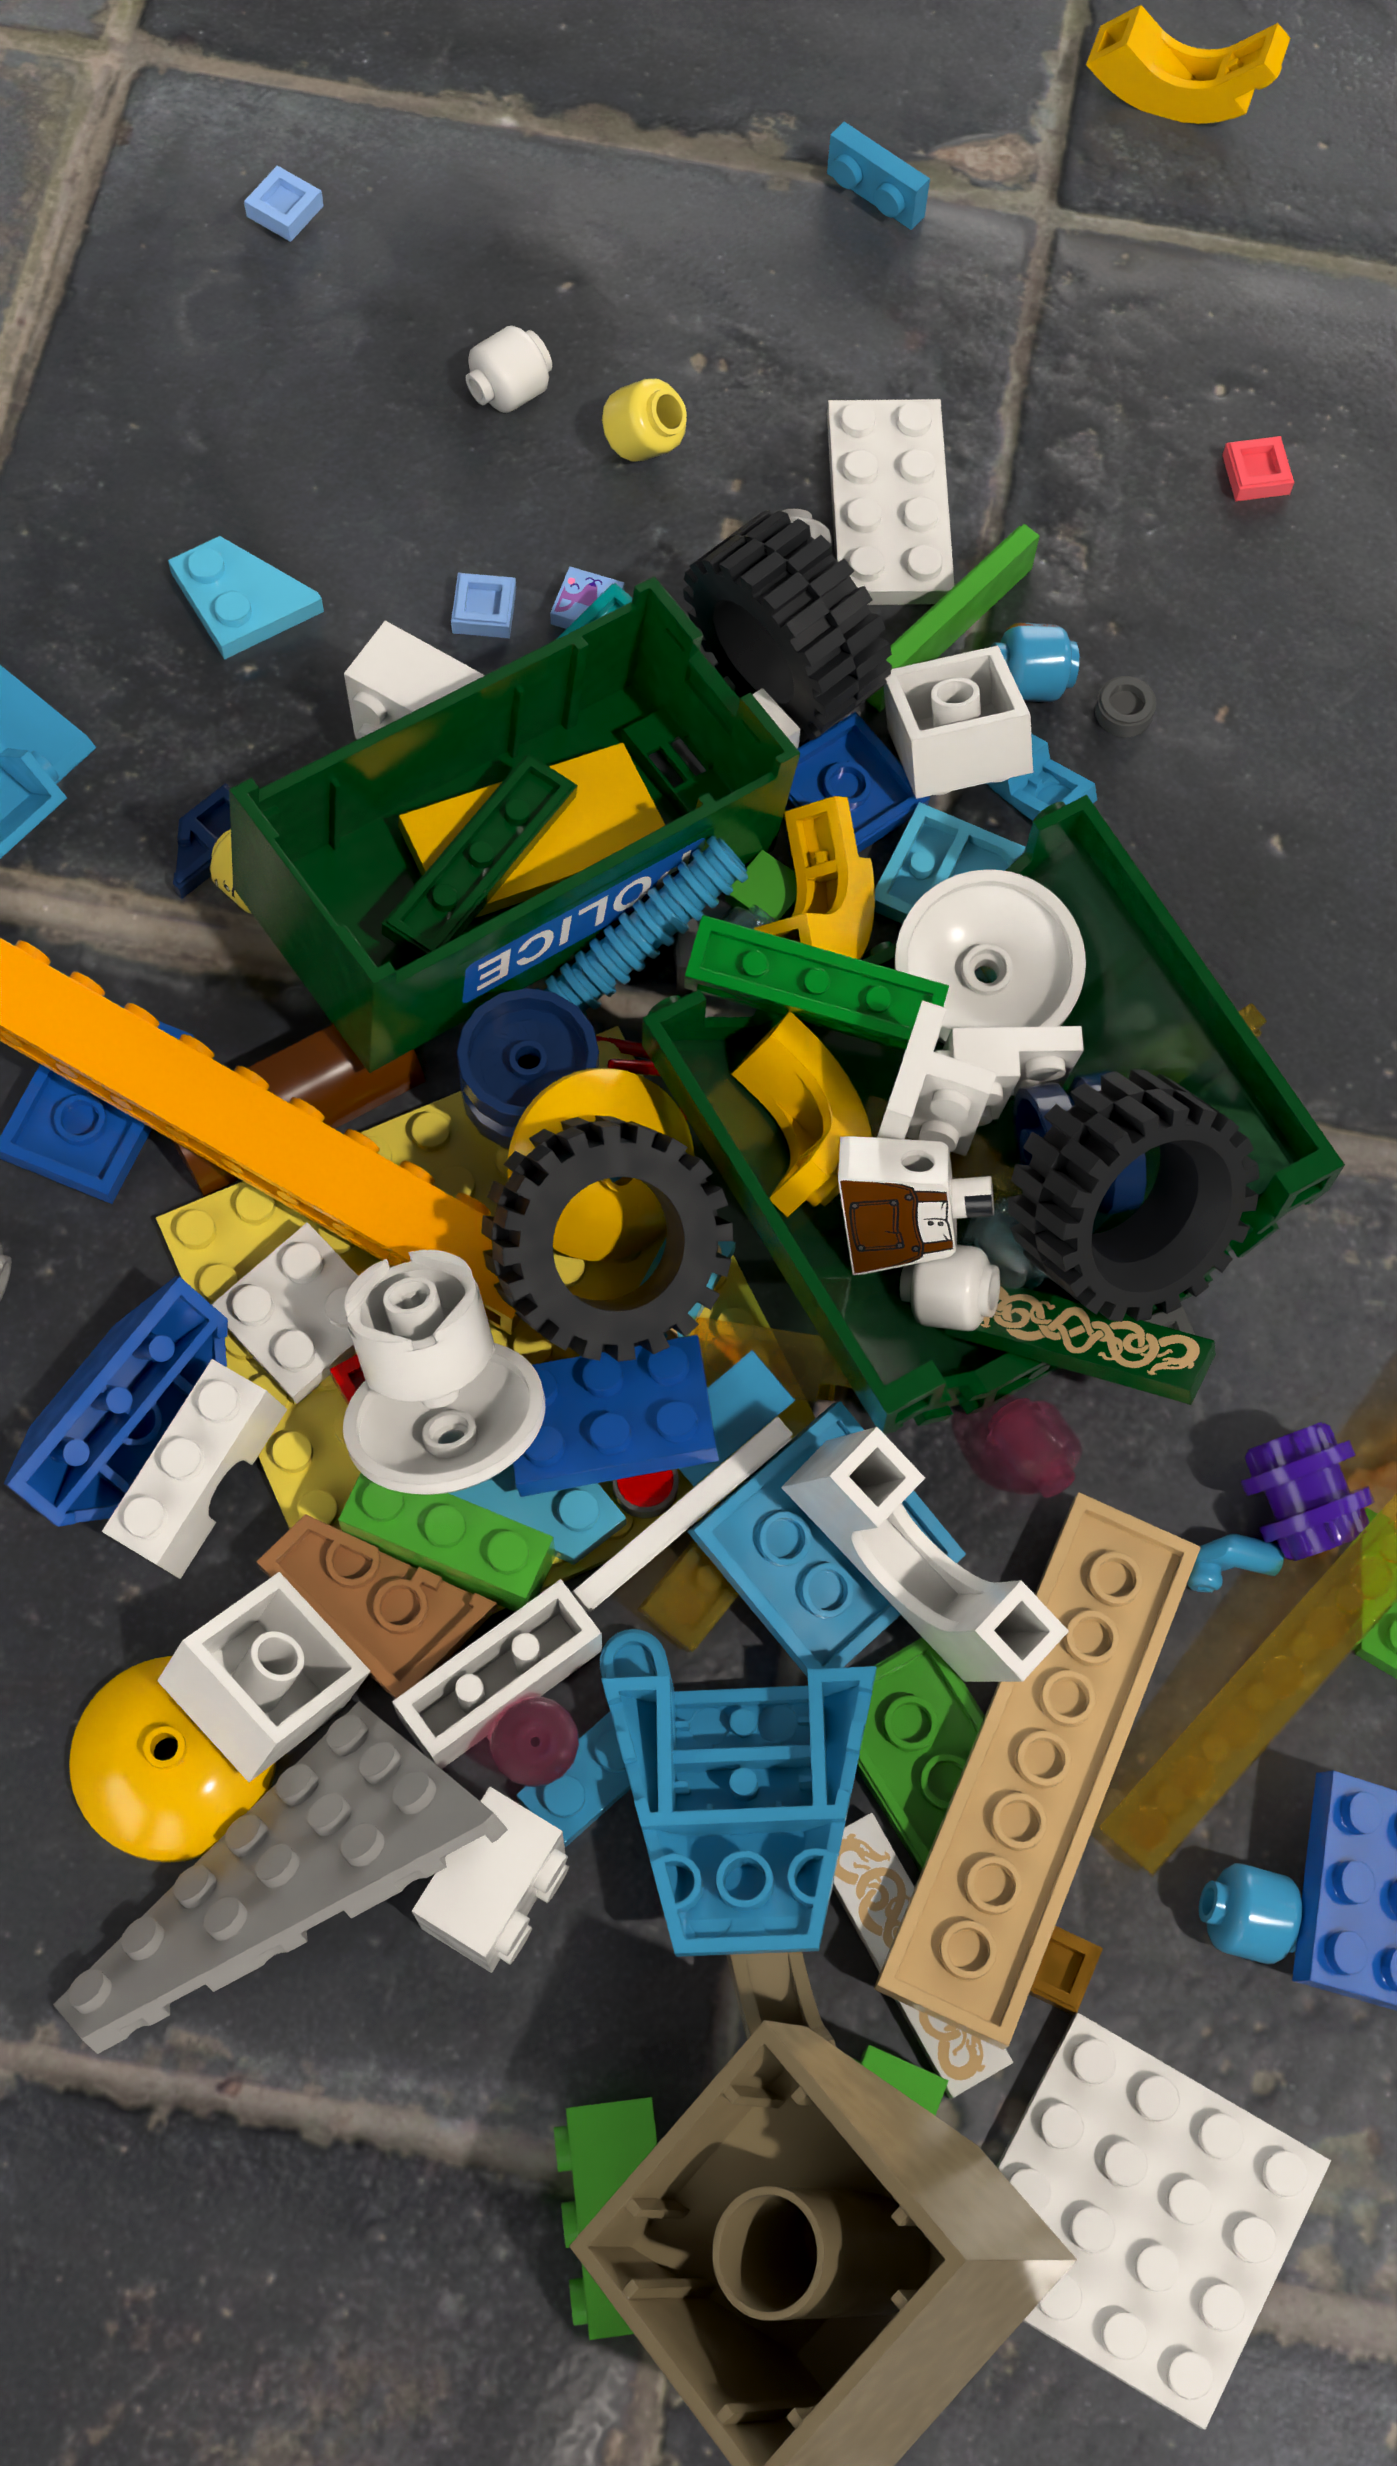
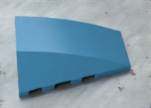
(743, 1802)

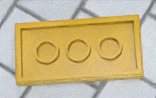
(603, 818)

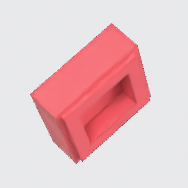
(1258, 468)

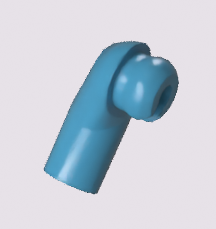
(1230, 1553)

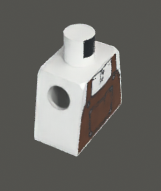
(904, 1201)

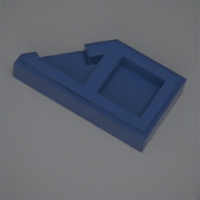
(196, 838)

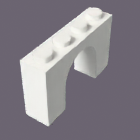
(976, 1626)

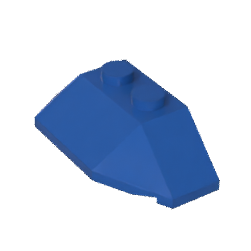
(117, 1407)

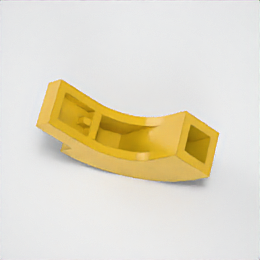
(1179, 80)
(832, 881)
(811, 1104)

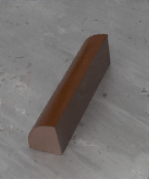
(326, 1076)

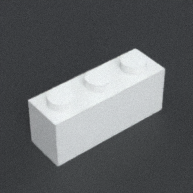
(511, 1661)

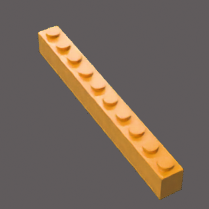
(237, 1121)

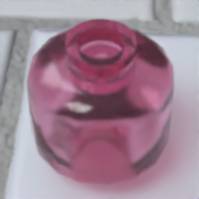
(1033, 1448)
(511, 1745)

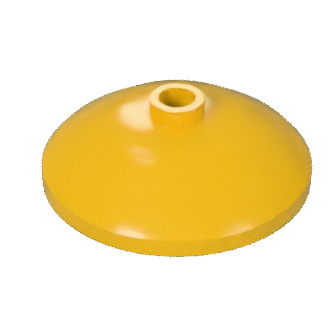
(607, 1216)
(147, 1804)

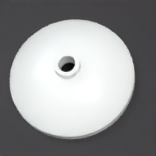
(998, 924)
(451, 1445)

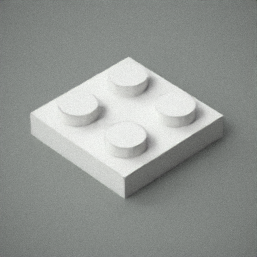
(293, 1312)

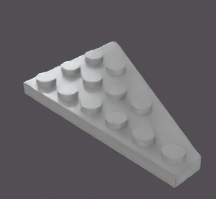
(327, 1838)

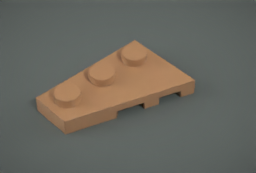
(384, 1610)

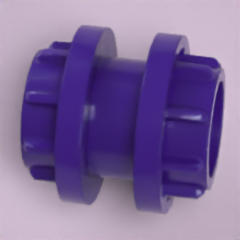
(1307, 1491)

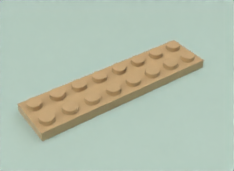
(1038, 1777)

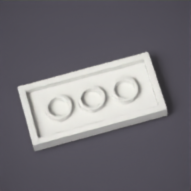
(891, 498)

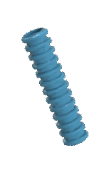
(649, 926)

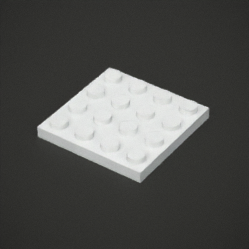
(1166, 2207)

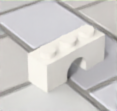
(170, 1499)

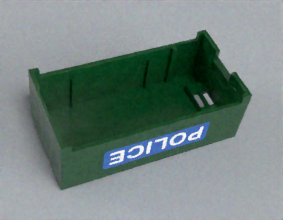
(329, 864)

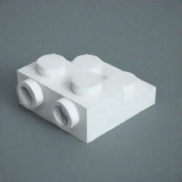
(1018, 1056)

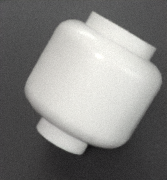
(508, 369)
(952, 1290)

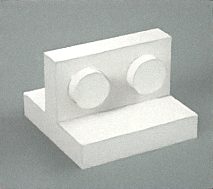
(934, 1092)

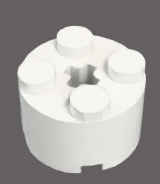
(419, 1327)

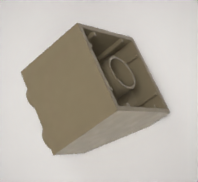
(817, 2258)

